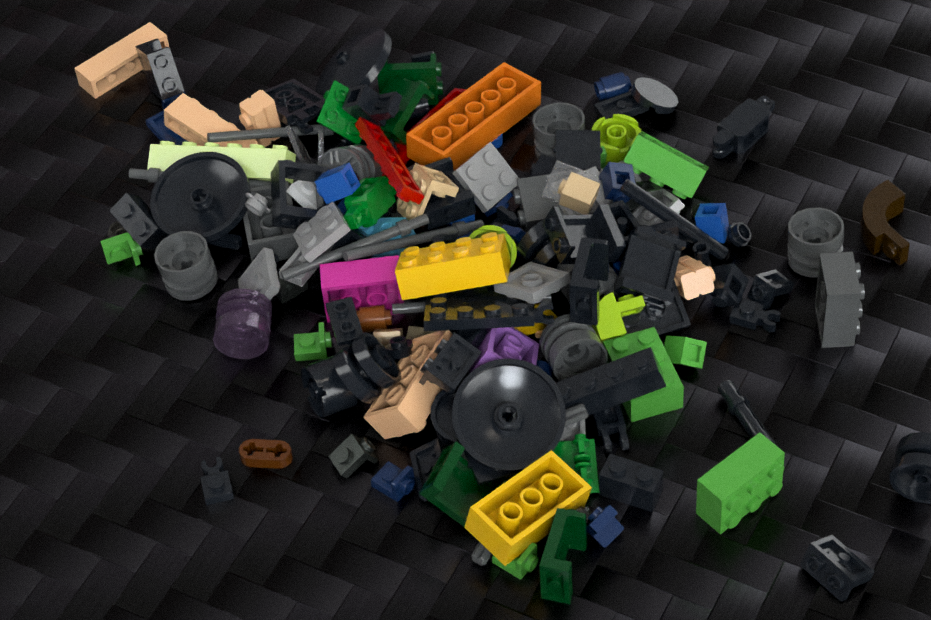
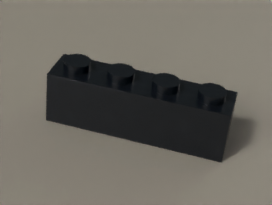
(613, 382)

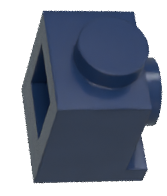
(613, 183)

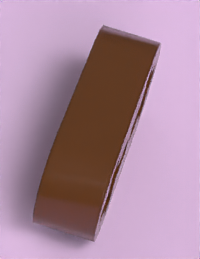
(265, 453)

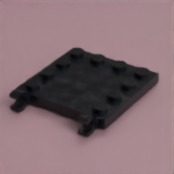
(480, 310)

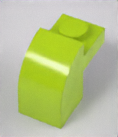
(611, 314)

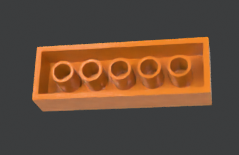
(475, 117)

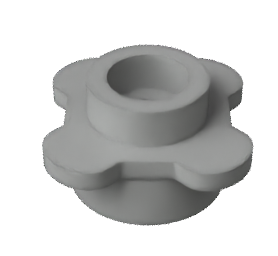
(257, 204)

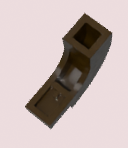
(878, 208)

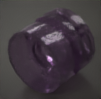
(242, 323)

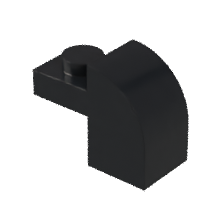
(368, 104)

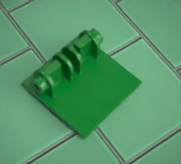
(334, 117)
(581, 457)

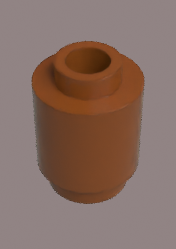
(374, 318)

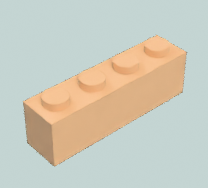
(117, 61)
(194, 121)

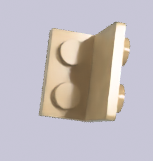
(429, 182)

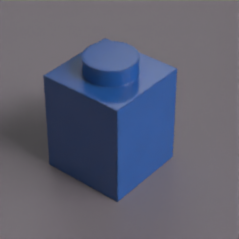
(337, 183)
(713, 220)

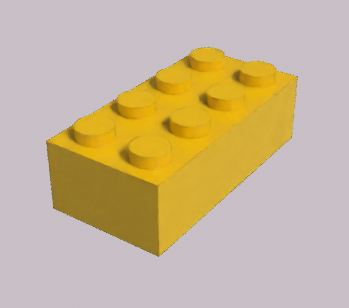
(453, 266)
(525, 507)

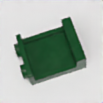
(424, 71)
(411, 95)
(453, 485)
(566, 533)

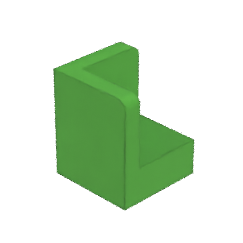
(685, 351)

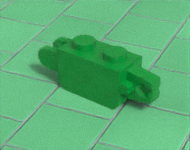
(369, 202)

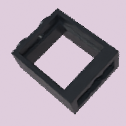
(291, 216)

